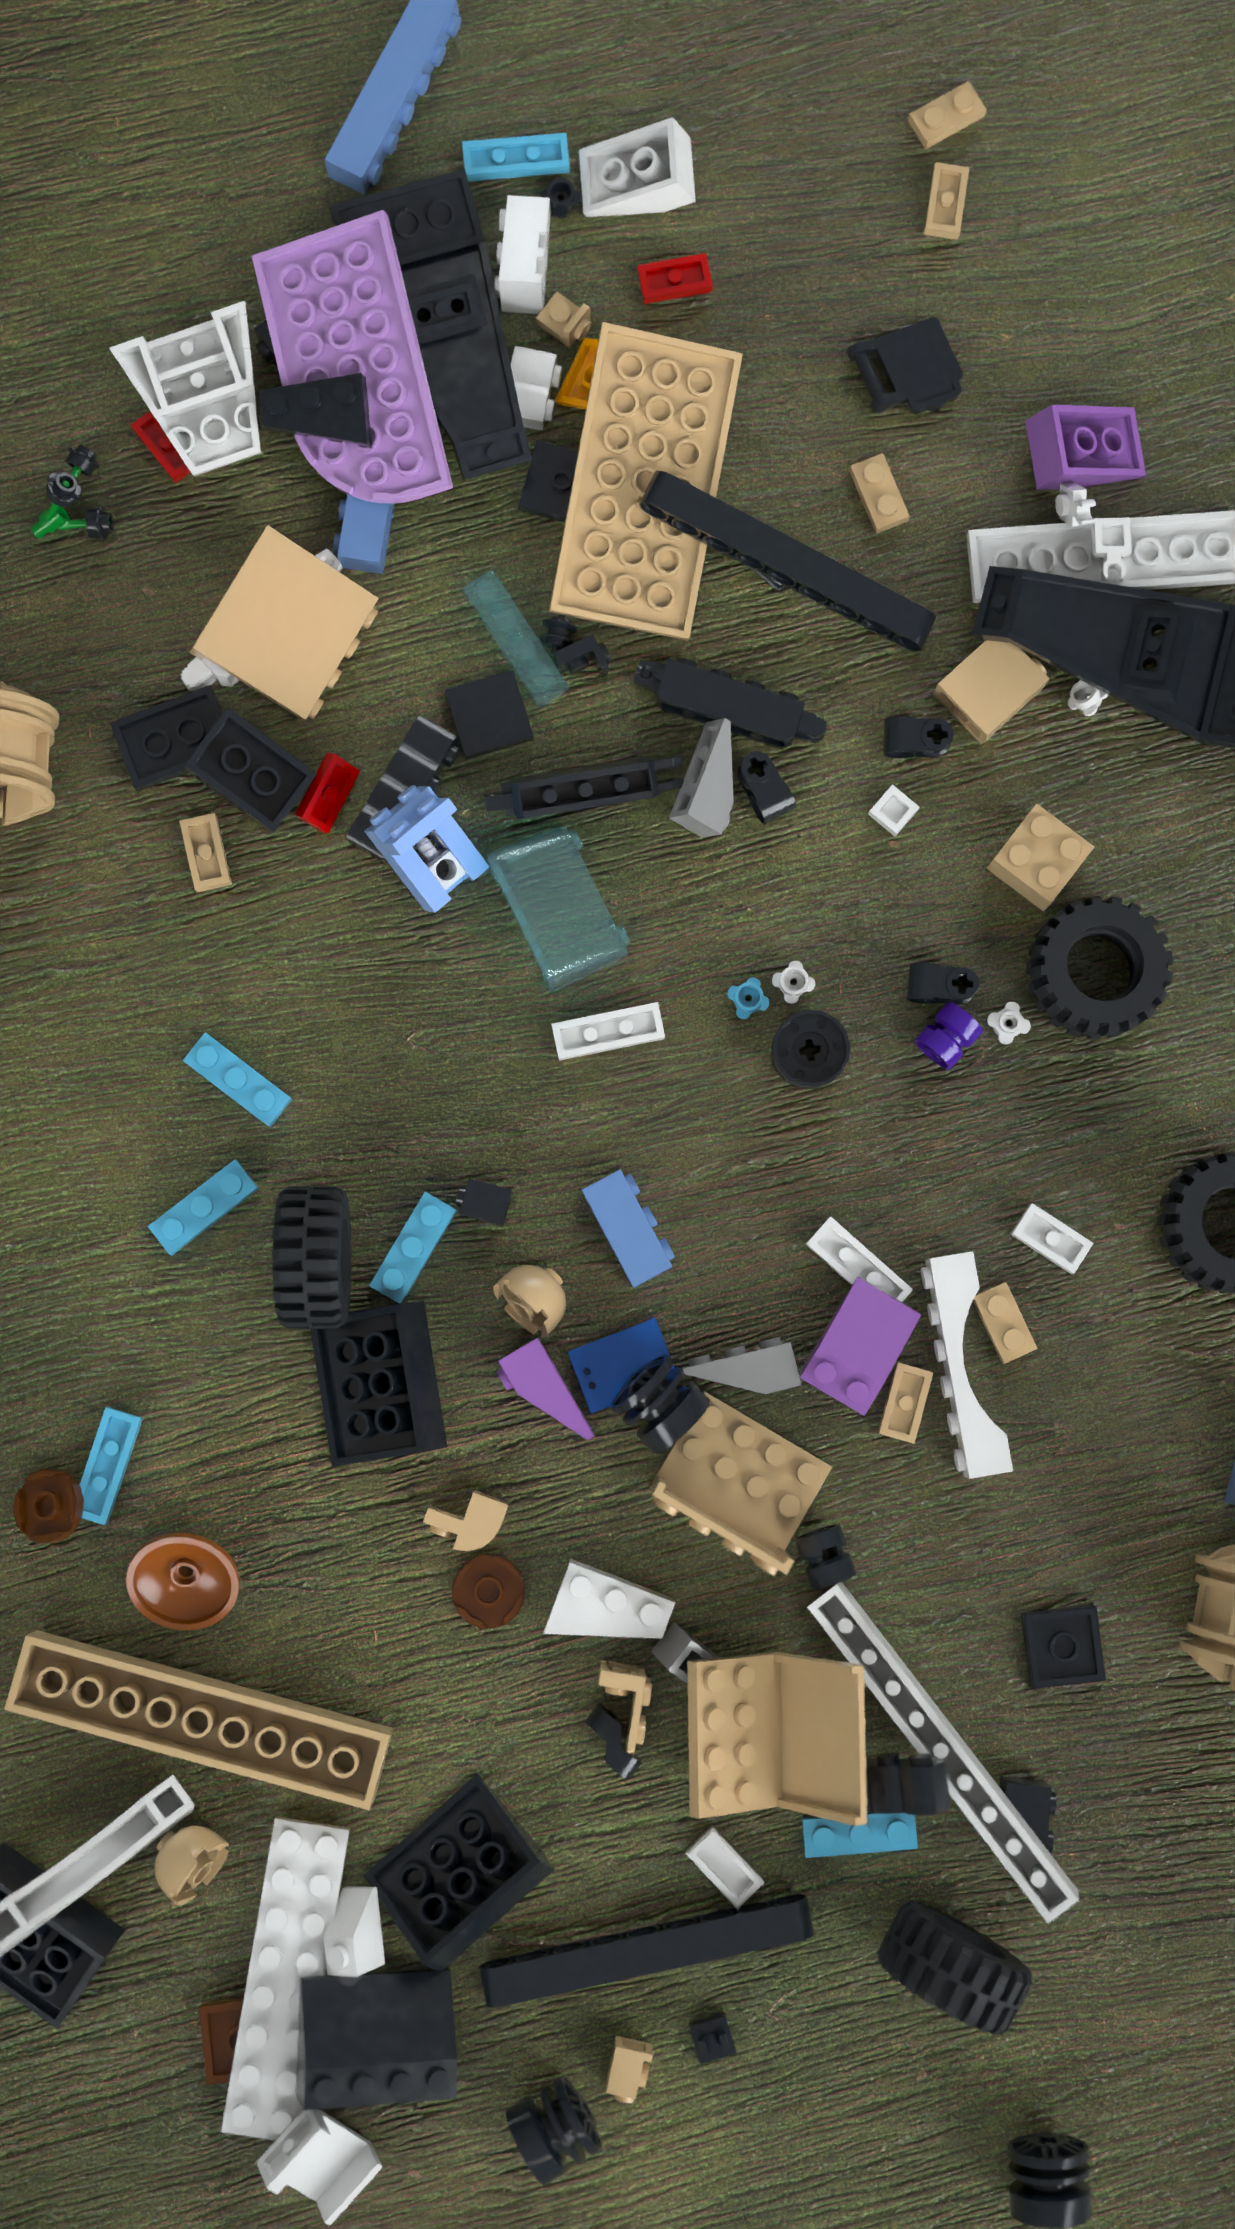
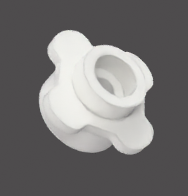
(1085, 698)
(792, 992)
(1004, 1032)

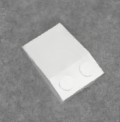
(638, 172)

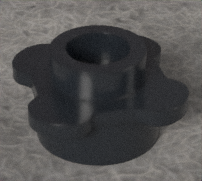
(562, 187)

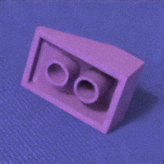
(1084, 445)
(860, 1346)
(540, 1383)

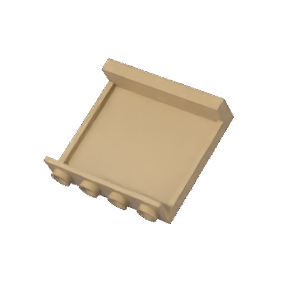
(286, 624)

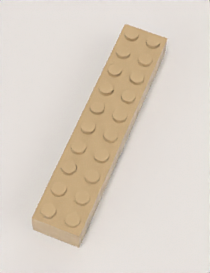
(199, 1719)

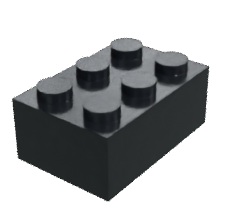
(249, 770)

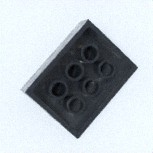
(379, 1385)
(458, 1874)
(59, 1957)
(376, 2039)

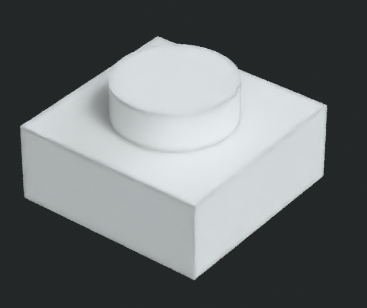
(893, 810)

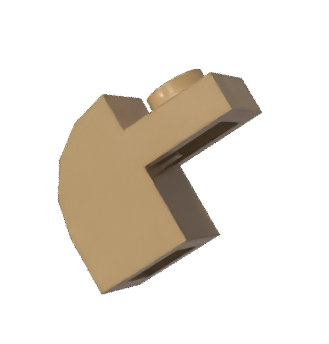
(476, 1528)

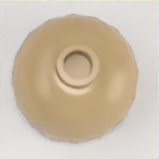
(533, 1297)
(188, 1859)

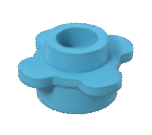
(751, 988)

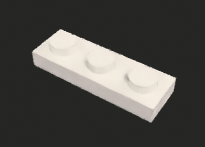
(608, 1031)
(853, 1259)

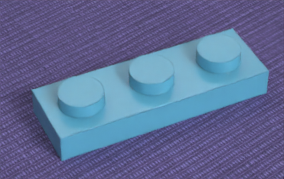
(516, 157)
(237, 1079)
(203, 1207)
(413, 1248)
(108, 1463)
(880, 1834)

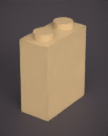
(991, 687)

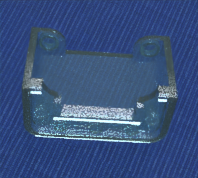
(558, 906)

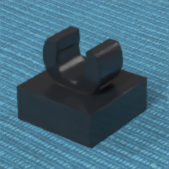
(712, 2038)

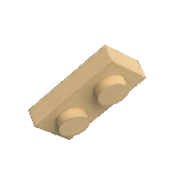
(947, 115)
(946, 201)
(879, 493)
(205, 852)
(1004, 1323)
(905, 1402)

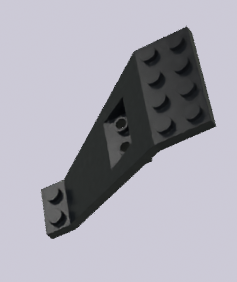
(461, 352)
(1108, 640)

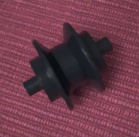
(558, 632)

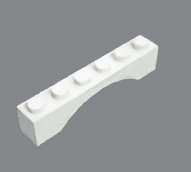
(980, 1442)
(92, 1862)

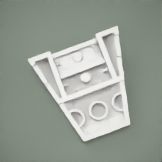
(200, 388)

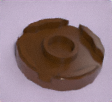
(48, 1506)
(488, 1591)

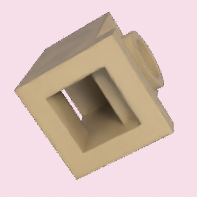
(628, 2068)

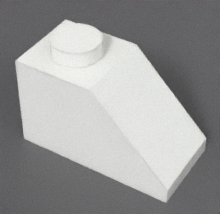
(355, 1935)

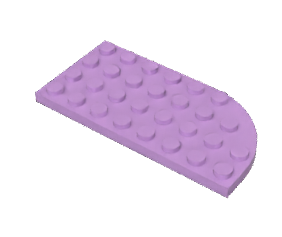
(342, 311)

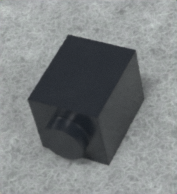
(484, 1202)

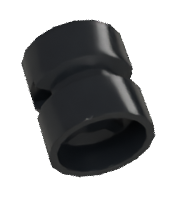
(829, 1569)

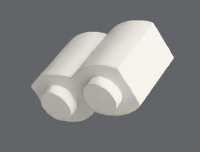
(534, 377)

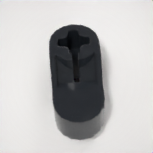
(610, 1729)

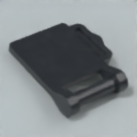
(917, 365)

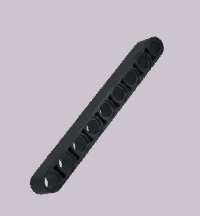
(787, 561)
(646, 1950)

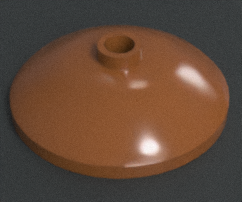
(181, 1595)

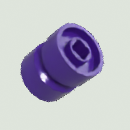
(946, 1038)

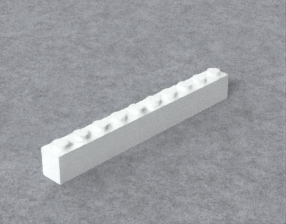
(933, 1734)

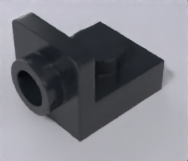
(577, 656)

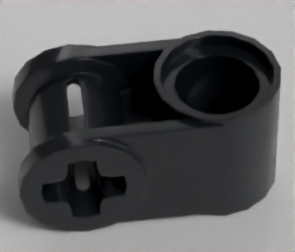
(911, 737)
(768, 792)
(933, 984)

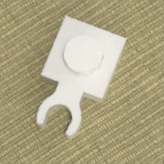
(1073, 506)
(1112, 541)

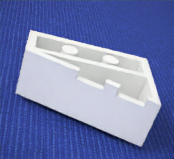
(523, 254)
(607, 1605)

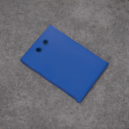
(615, 1361)

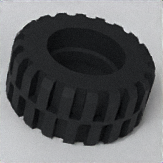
(1132, 935)
(1184, 1227)
(312, 1257)
(954, 1967)

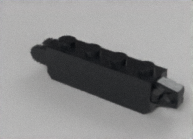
(714, 695)
(583, 787)

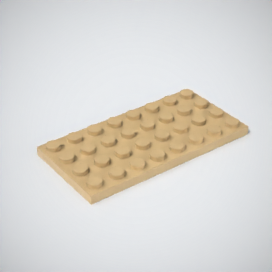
(647, 411)

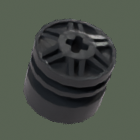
(823, 1032)
(665, 1409)
(557, 2128)
(1049, 2180)

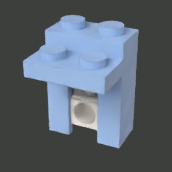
(407, 825)

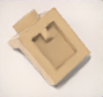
(564, 320)

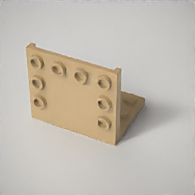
(740, 1484)
(777, 1736)

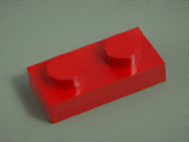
(674, 278)
(160, 446)
(327, 793)

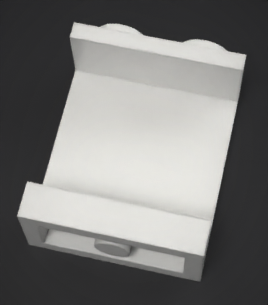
(321, 2162)

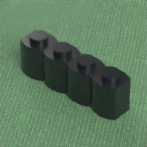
(416, 763)
(906, 1785)

